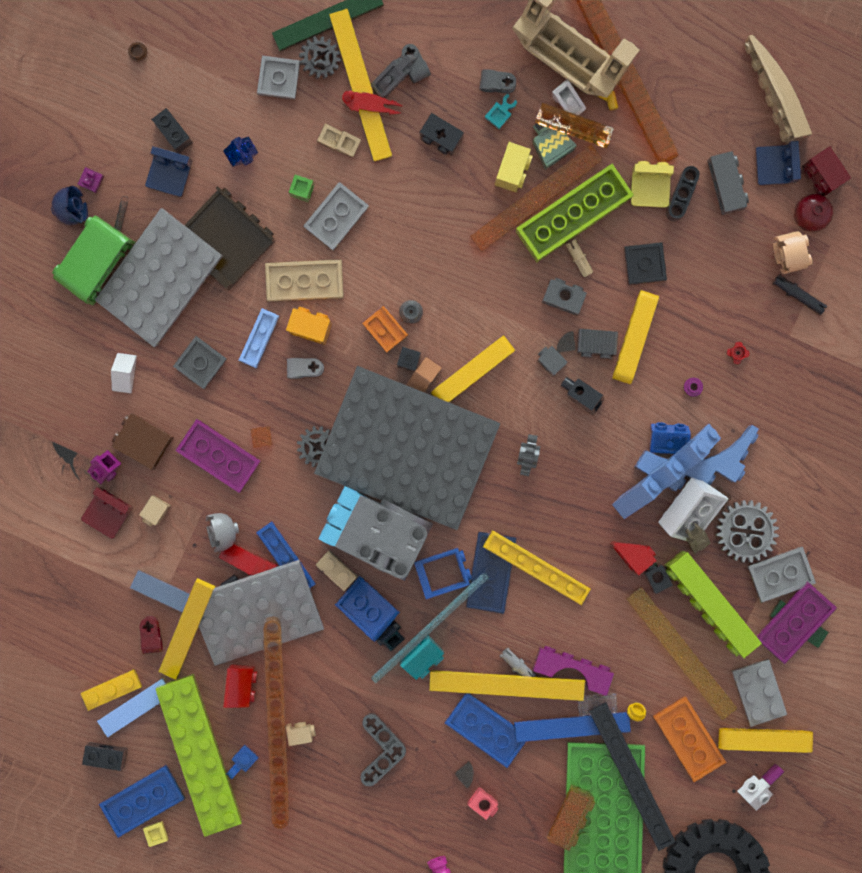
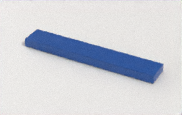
(564, 727)

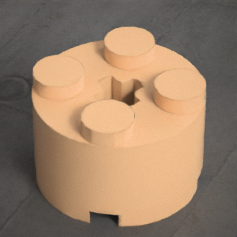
(792, 252)

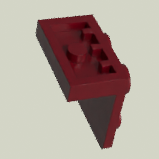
(106, 512)

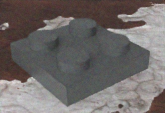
(200, 362)

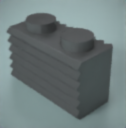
(597, 342)

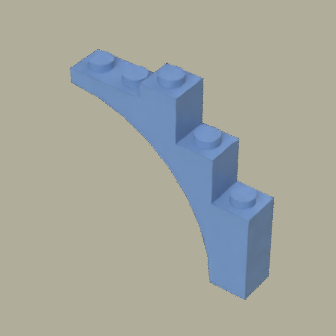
(724, 463)
(668, 472)

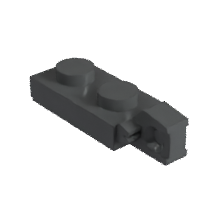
(393, 75)

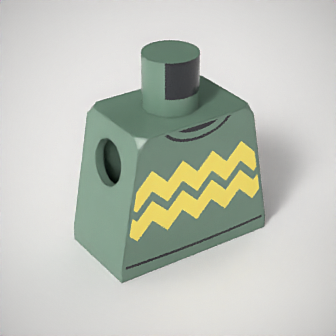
(551, 145)

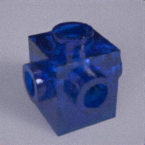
(240, 151)

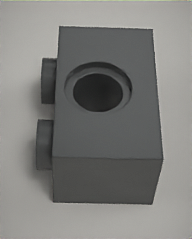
(553, 299)

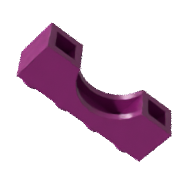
(597, 678)

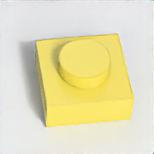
(155, 834)

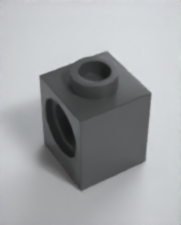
(551, 360)

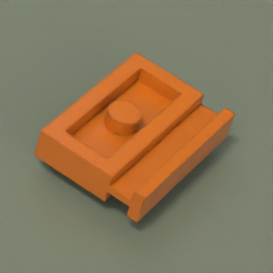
(385, 329)

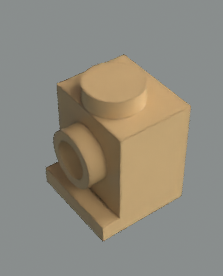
(300, 733)

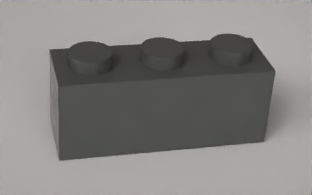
(728, 182)

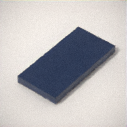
(493, 593)

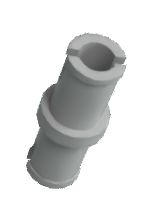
(516, 663)

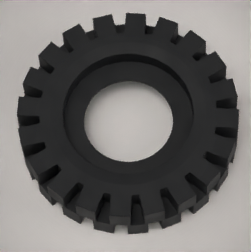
(715, 837)

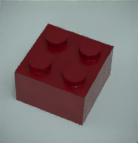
(826, 172)

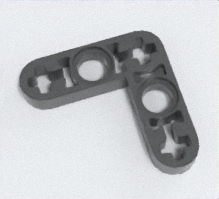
(387, 746)

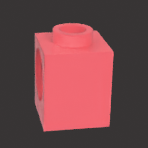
(477, 797)

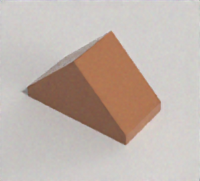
(424, 375)

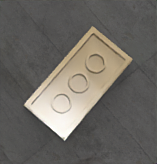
(304, 280)

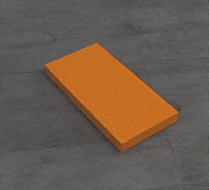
(689, 739)

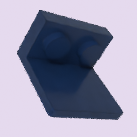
(778, 164)
(168, 171)

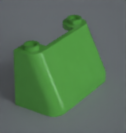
(92, 259)

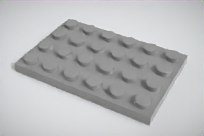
(158, 277)
(240, 608)

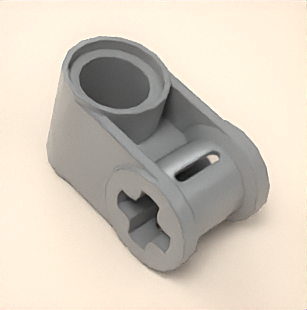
(301, 368)

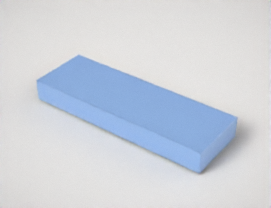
(259, 338)

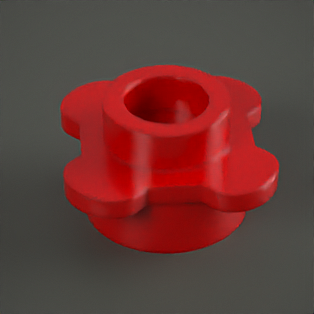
(743, 353)

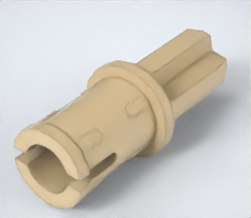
(579, 258)

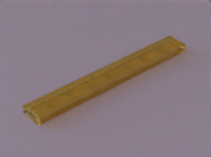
(681, 653)

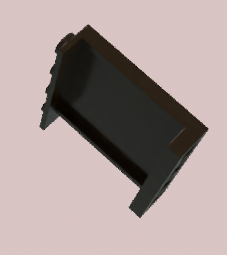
(232, 234)

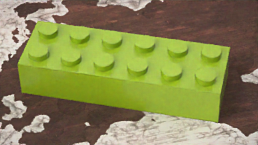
(574, 213)
(713, 604)

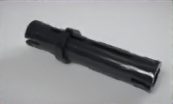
(793, 290)

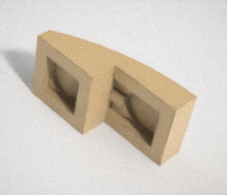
(338, 140)

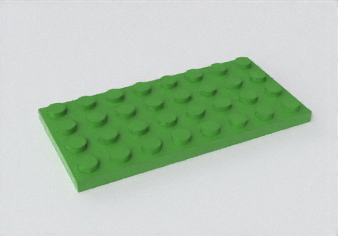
(614, 826)

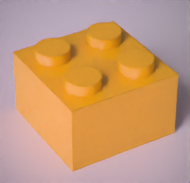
(309, 326)

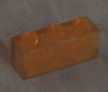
(571, 817)

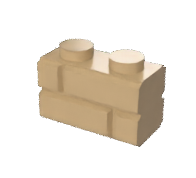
(336, 570)

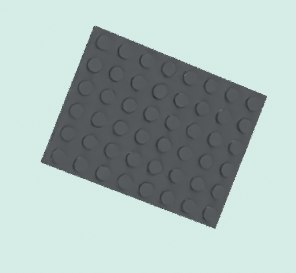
(407, 448)

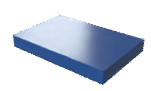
(367, 608)

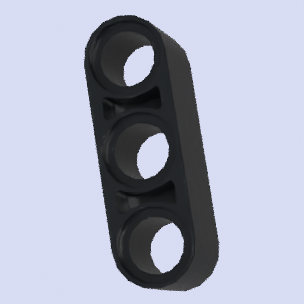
(686, 185)

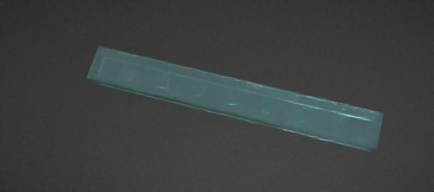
(430, 627)

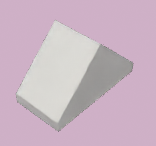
(123, 372)

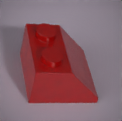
(635, 555)
(240, 686)

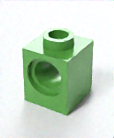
(301, 188)

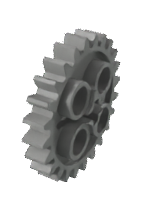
(744, 547)

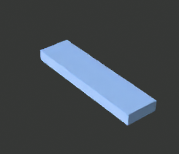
(130, 710)

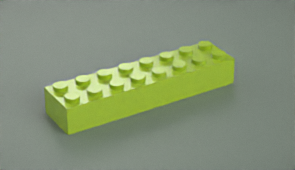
(199, 755)

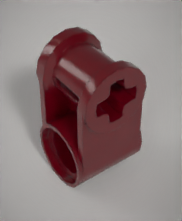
(150, 639)

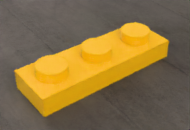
(111, 689)

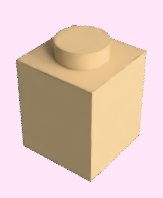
(154, 511)

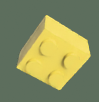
(512, 167)

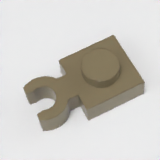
(697, 538)

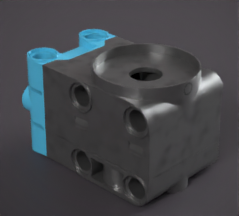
(376, 532)

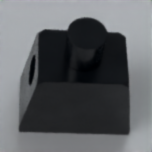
(589, 400)

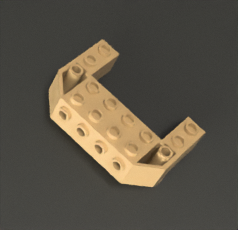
(570, 52)

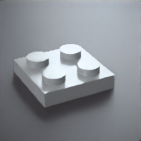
(278, 77)

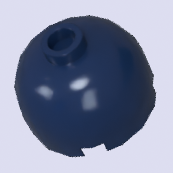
(68, 206)

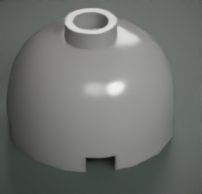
(221, 531)

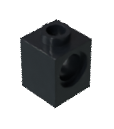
(408, 359)
(665, 581)

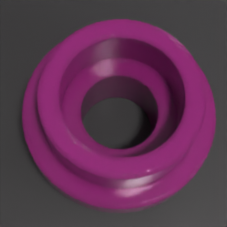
(689, 391)

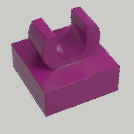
(90, 180)

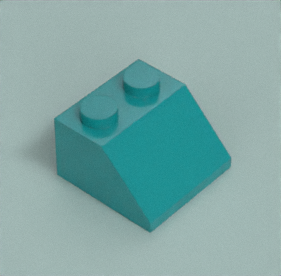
(422, 658)

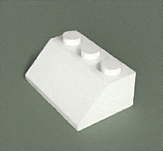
(693, 505)

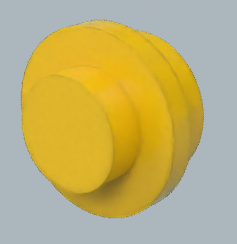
(636, 712)

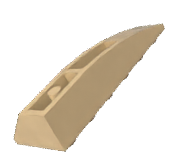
(779, 92)

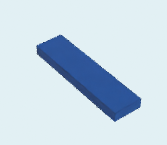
(280, 548)

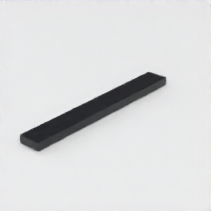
(632, 776)

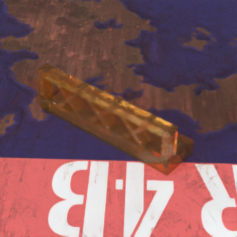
(574, 125)

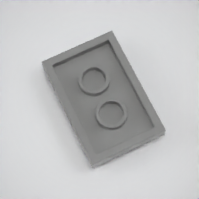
(336, 216)
(781, 574)
(759, 692)

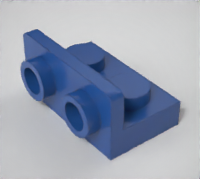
(668, 437)

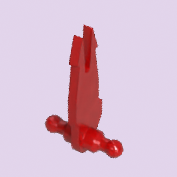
(368, 102)

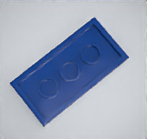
(485, 729)
(142, 801)

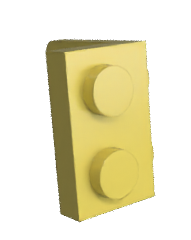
(651, 184)

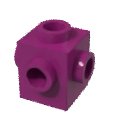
(103, 467)

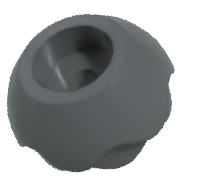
(415, 316)

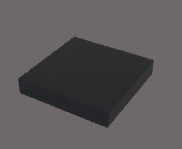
(645, 263)

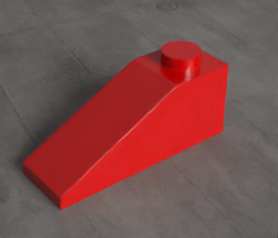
(246, 560)

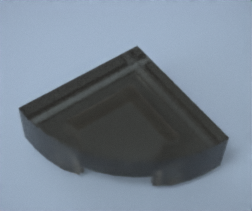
(566, 343)
(465, 774)

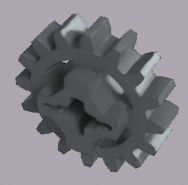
(324, 63)
(306, 439)
(528, 455)

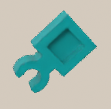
(499, 113)

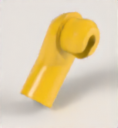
(611, 100)

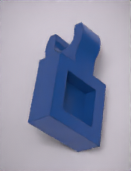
(243, 760)

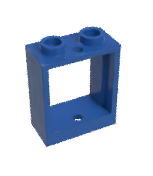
(424, 580)

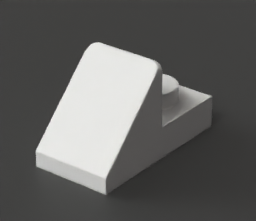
(568, 98)

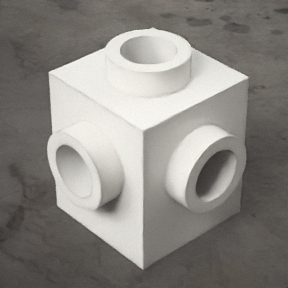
(755, 792)

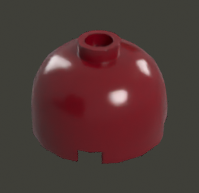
(813, 212)

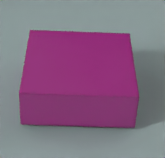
(772, 774)

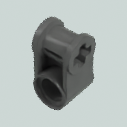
(419, 69)
(495, 81)

